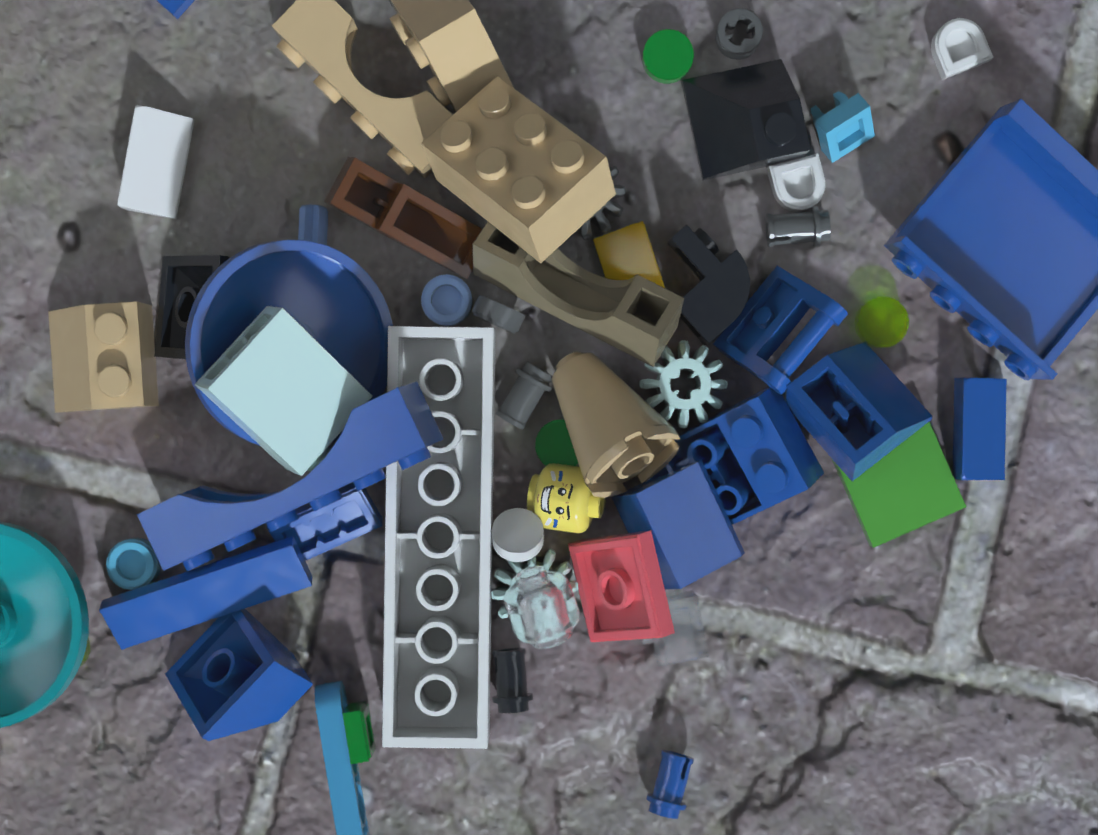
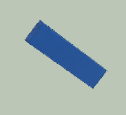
(206, 593)

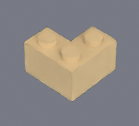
(453, 45)

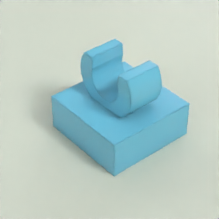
(844, 126)

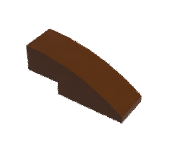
(404, 216)

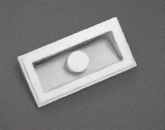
(155, 162)

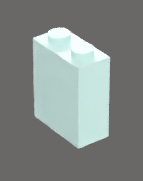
(283, 390)

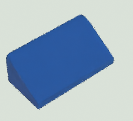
(979, 428)

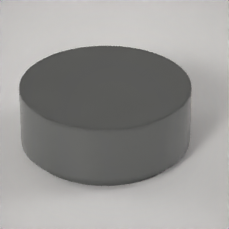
(498, 314)

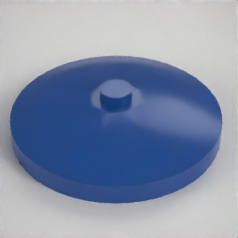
(316, 287)

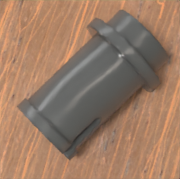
(798, 227)
(525, 394)

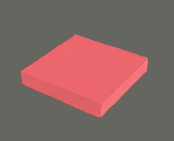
(621, 587)

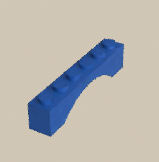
(376, 435)

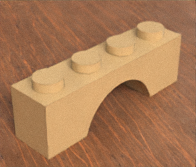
(323, 39)

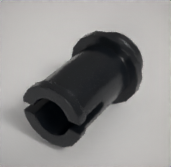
(511, 680)

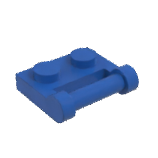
(770, 319)

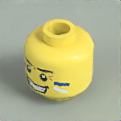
(563, 499)

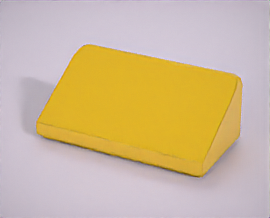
(628, 254)

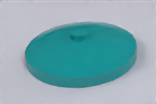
(40, 623)

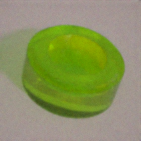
(881, 322)

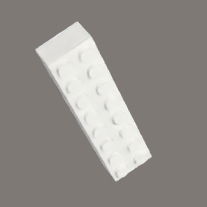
(441, 546)

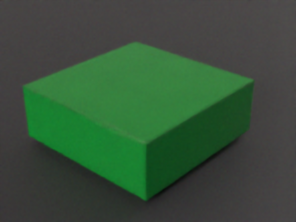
(359, 732)

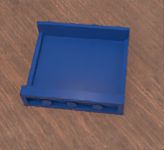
(1010, 240)

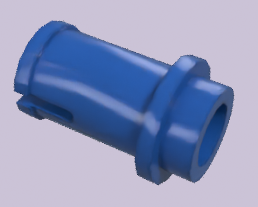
(670, 785)

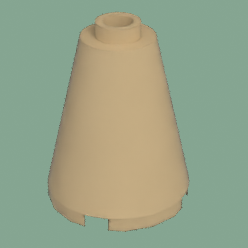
(610, 425)

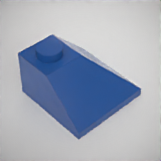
(237, 677)

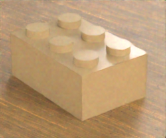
(519, 168)

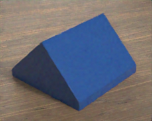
(685, 522)

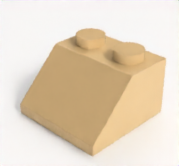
(103, 357)

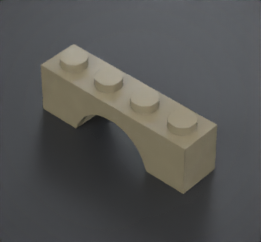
(623, 313)

